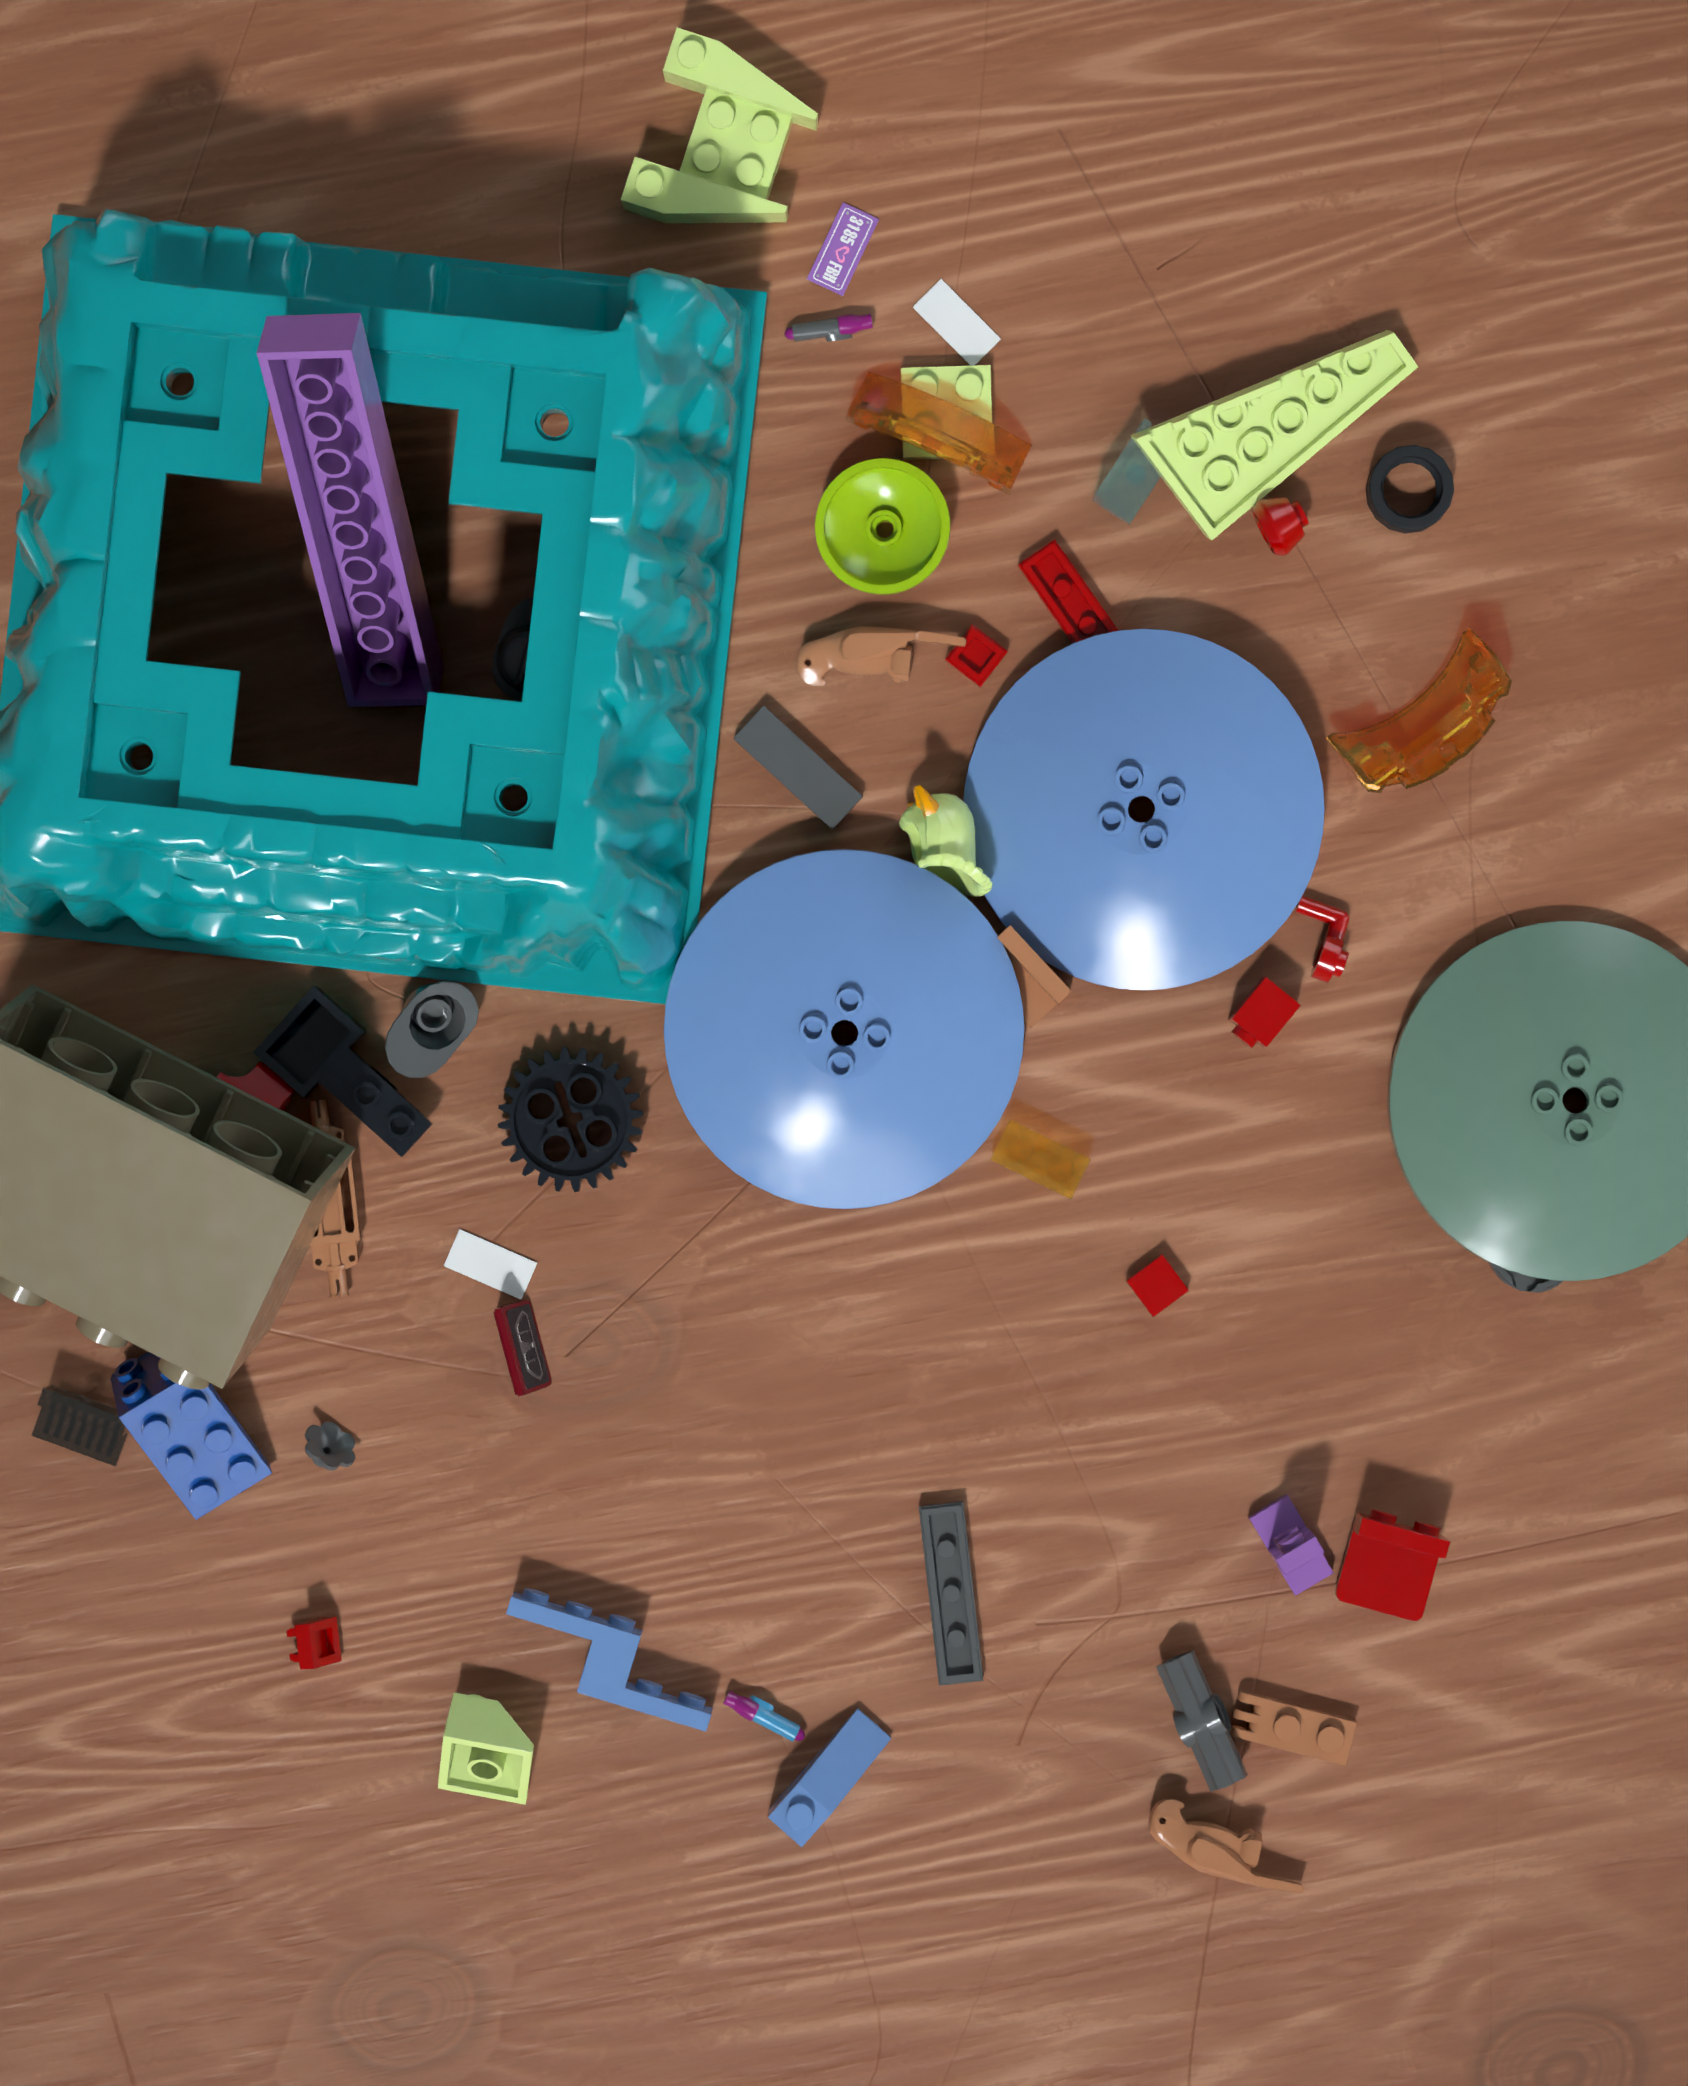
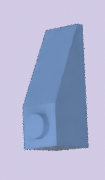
(828, 1777)

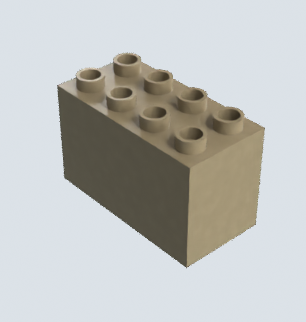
(149, 1191)

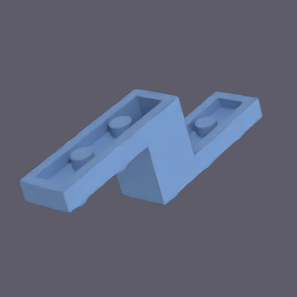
(610, 1659)

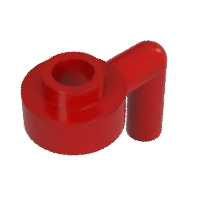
(1330, 957)

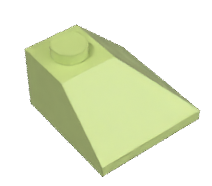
(484, 1751)

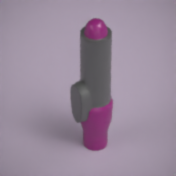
(832, 328)

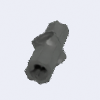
(1202, 1720)

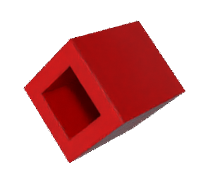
(1262, 1014)

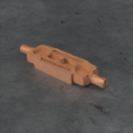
(334, 1246)

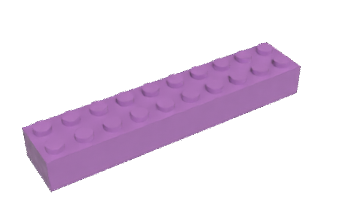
(351, 507)

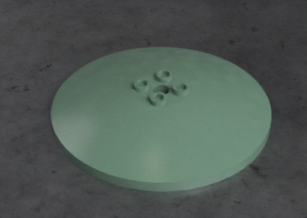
(1485, 1115)

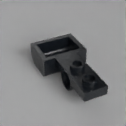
(316, 1048)

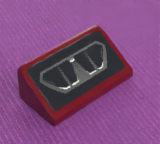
(522, 1347)

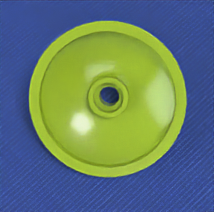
(876, 494)

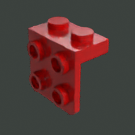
(1390, 1564)

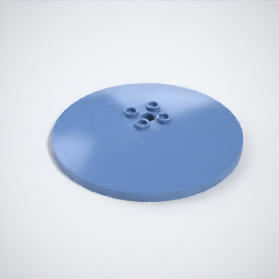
(1229, 824)
(825, 945)

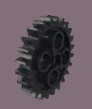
(532, 1133)

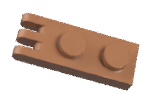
(1295, 1728)

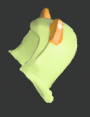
(944, 840)

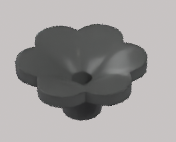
(329, 1446)

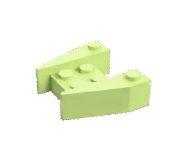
(732, 144)

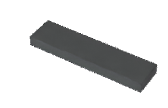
(951, 1593)

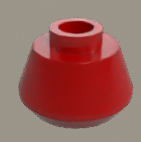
(1280, 523)

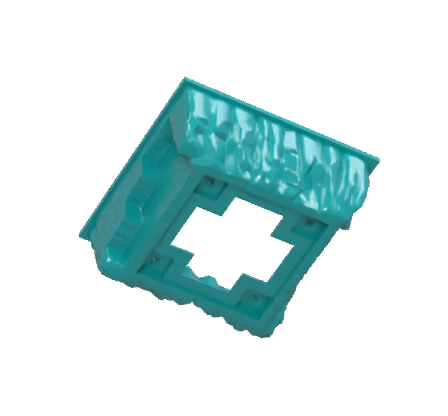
(623, 646)

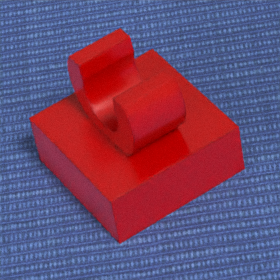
(316, 1643)

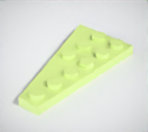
(1253, 439)

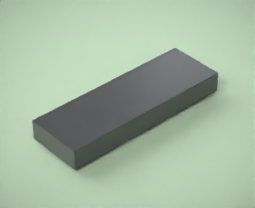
(798, 767)

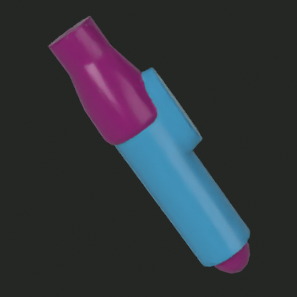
(762, 1713)

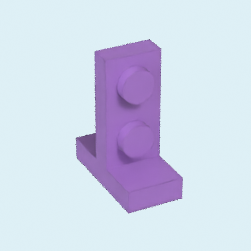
(1291, 1544)

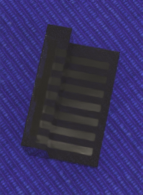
(80, 1425)

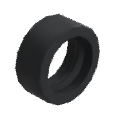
(1444, 489)

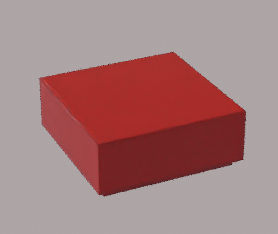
(978, 657)
(1157, 1285)

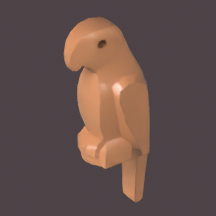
(866, 653)
(1213, 1847)

